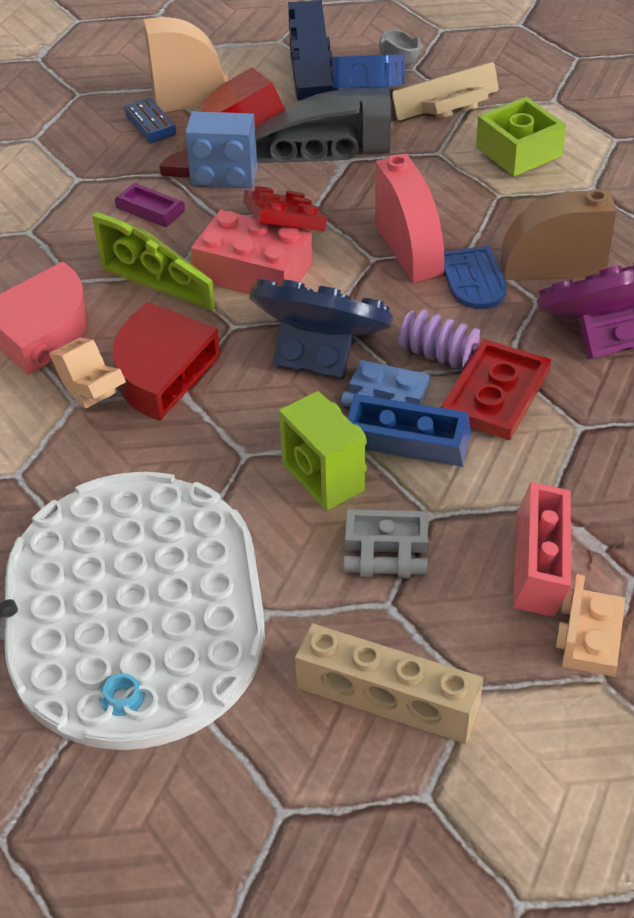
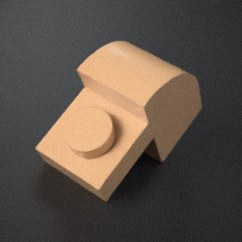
(85, 372)

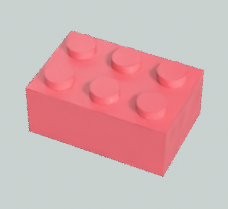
(240, 250)

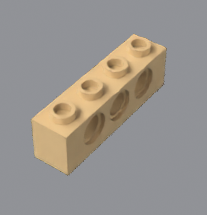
(389, 683)

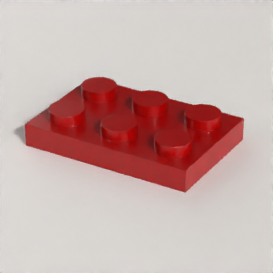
(284, 210)
(498, 387)

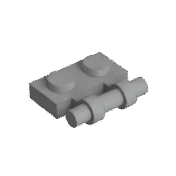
(386, 532)

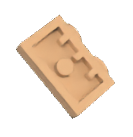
(593, 630)

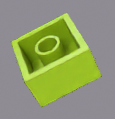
(520, 136)
(323, 450)

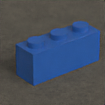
(412, 429)

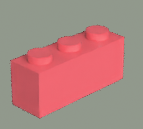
(542, 550)

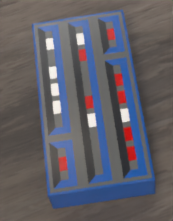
(150, 120)

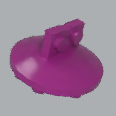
(602, 307)

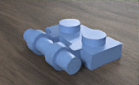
(387, 383)

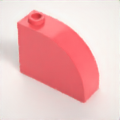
(408, 218)
(42, 316)

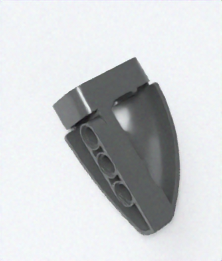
(328, 117)

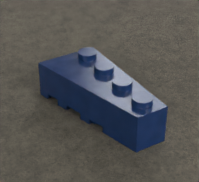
(309, 49)

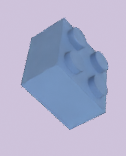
(221, 149)

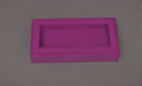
(150, 204)

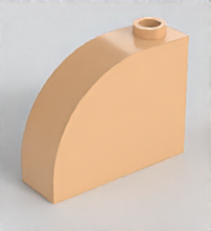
(181, 64)

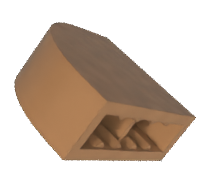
(560, 237)

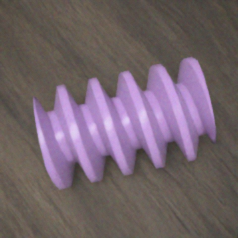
(438, 341)

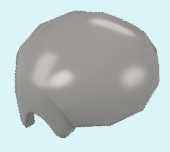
(399, 42)

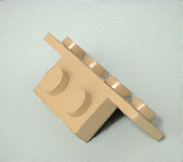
(446, 93)

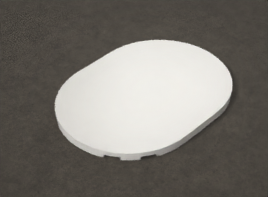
(139, 584)

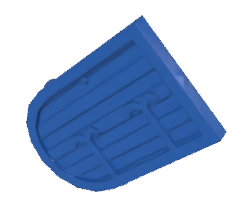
(474, 277)

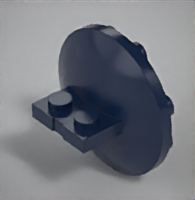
(317, 325)

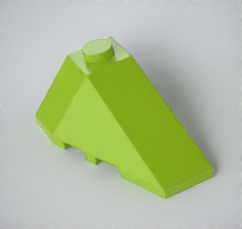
(148, 261)

